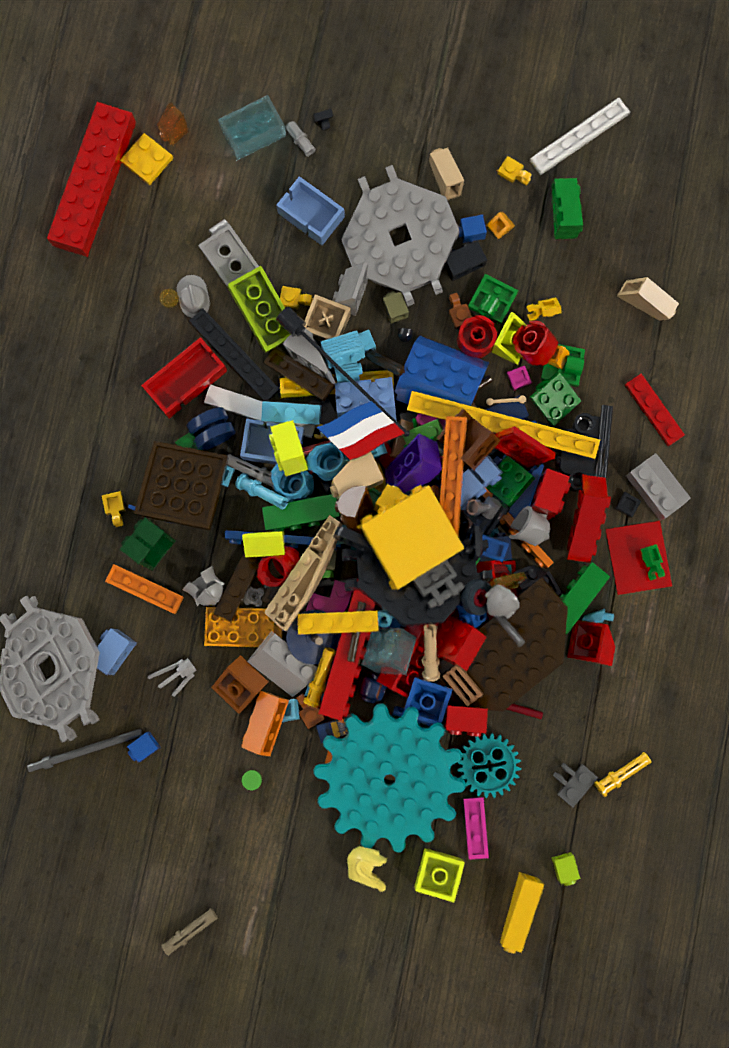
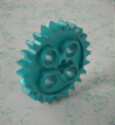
(486, 747)

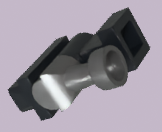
(485, 515)

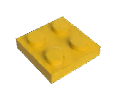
(146, 159)

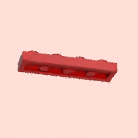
(654, 410)

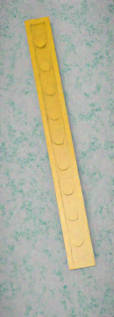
(498, 422)

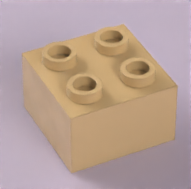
(326, 318)

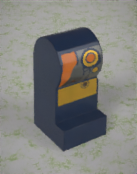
(335, 728)

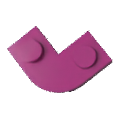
(336, 603)

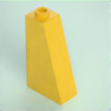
(521, 912)

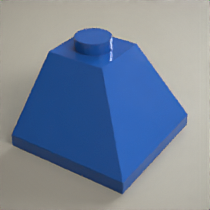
(429, 700)

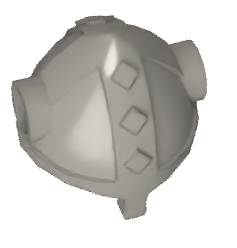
(501, 601)

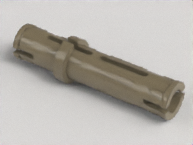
(191, 930)

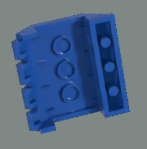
(440, 373)

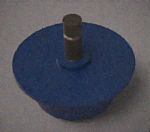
(309, 647)

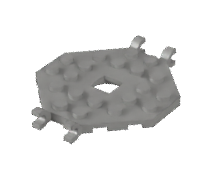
(414, 261)
(75, 655)

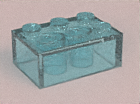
(252, 127)

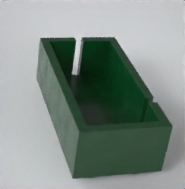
(147, 544)

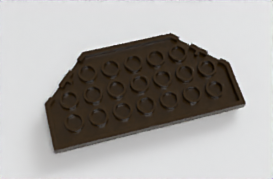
(504, 668)

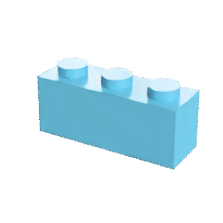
(291, 411)

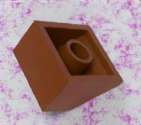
(239, 684)

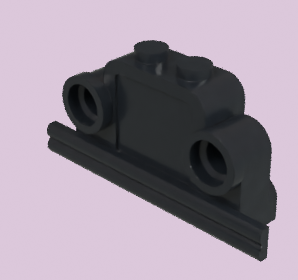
(577, 465)

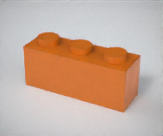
(264, 723)

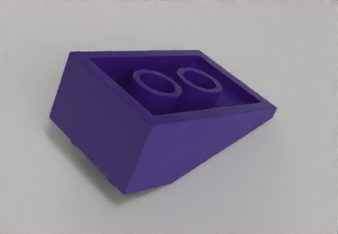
(414, 465)

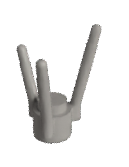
(185, 669)

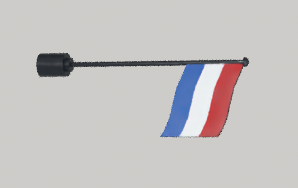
(361, 427)

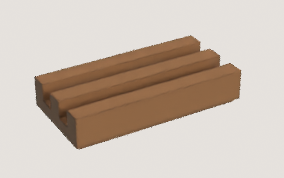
(473, 698)

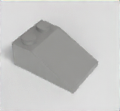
(352, 287)
(307, 355)

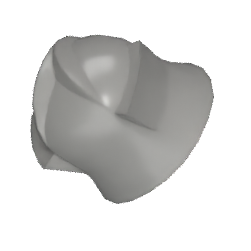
(532, 526)
(206, 588)

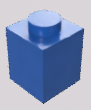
(472, 228)
(143, 747)

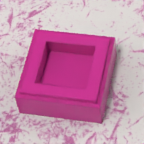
(519, 378)

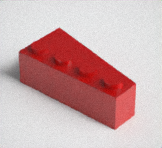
(588, 519)

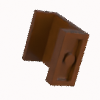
(478, 441)

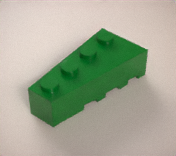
(300, 513)
(582, 592)

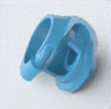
(326, 461)
(293, 487)

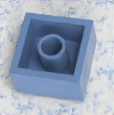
(113, 650)

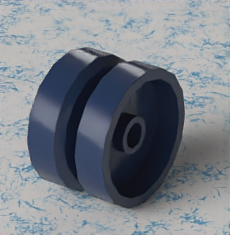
(211, 428)

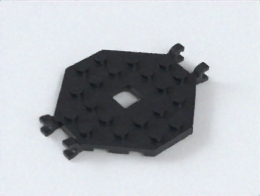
(406, 602)

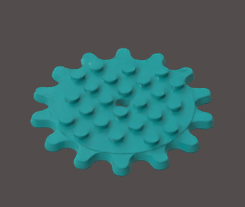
(395, 749)

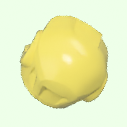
(360, 867)

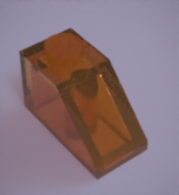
(172, 125)

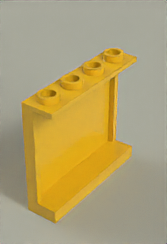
(411, 536)

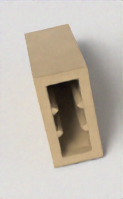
(446, 173)
(649, 298)
(356, 473)

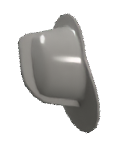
(193, 295)

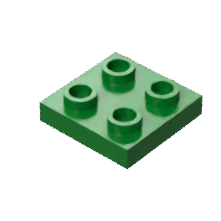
(493, 299)
(572, 369)
(554, 398)
(513, 482)

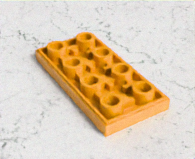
(246, 630)

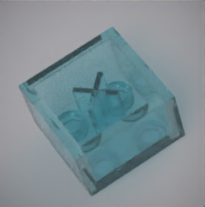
(389, 651)

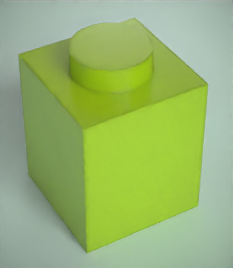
(566, 868)

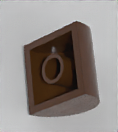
(354, 506)

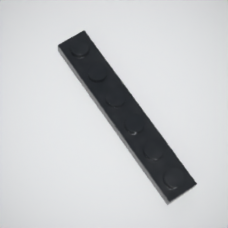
(234, 355)

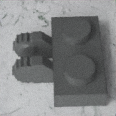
(577, 785)

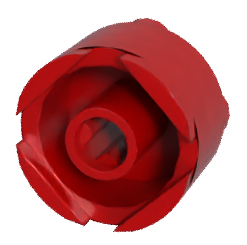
(475, 326)
(535, 343)

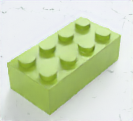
(259, 307)

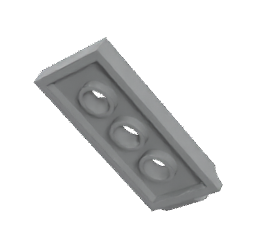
(222, 236)

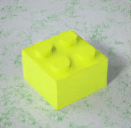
(287, 448)
(439, 875)

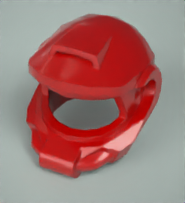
(283, 563)

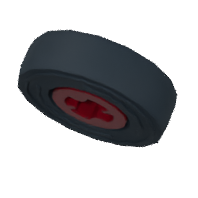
(469, 597)

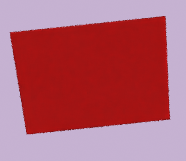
(627, 561)

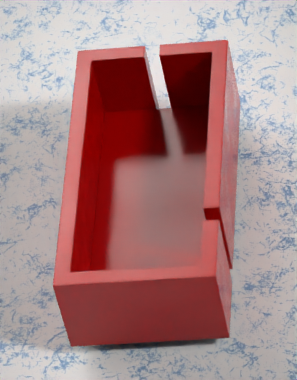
(184, 377)

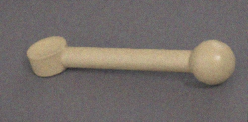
(522, 399)

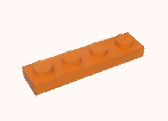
(144, 589)

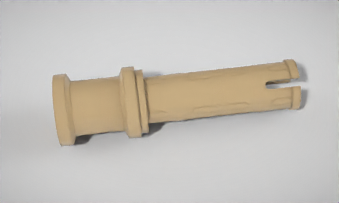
(430, 660)

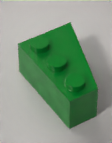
(566, 208)

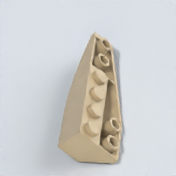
(304, 577)

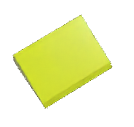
(504, 344)
(263, 544)

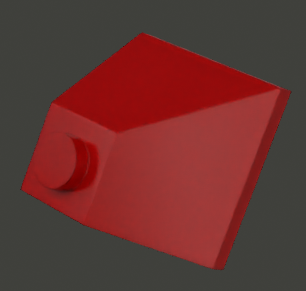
(591, 643)

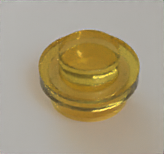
(169, 298)

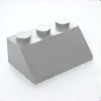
(658, 487)
(280, 666)

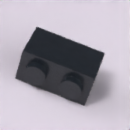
(465, 260)

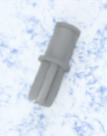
(300, 138)

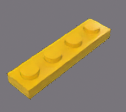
(338, 622)

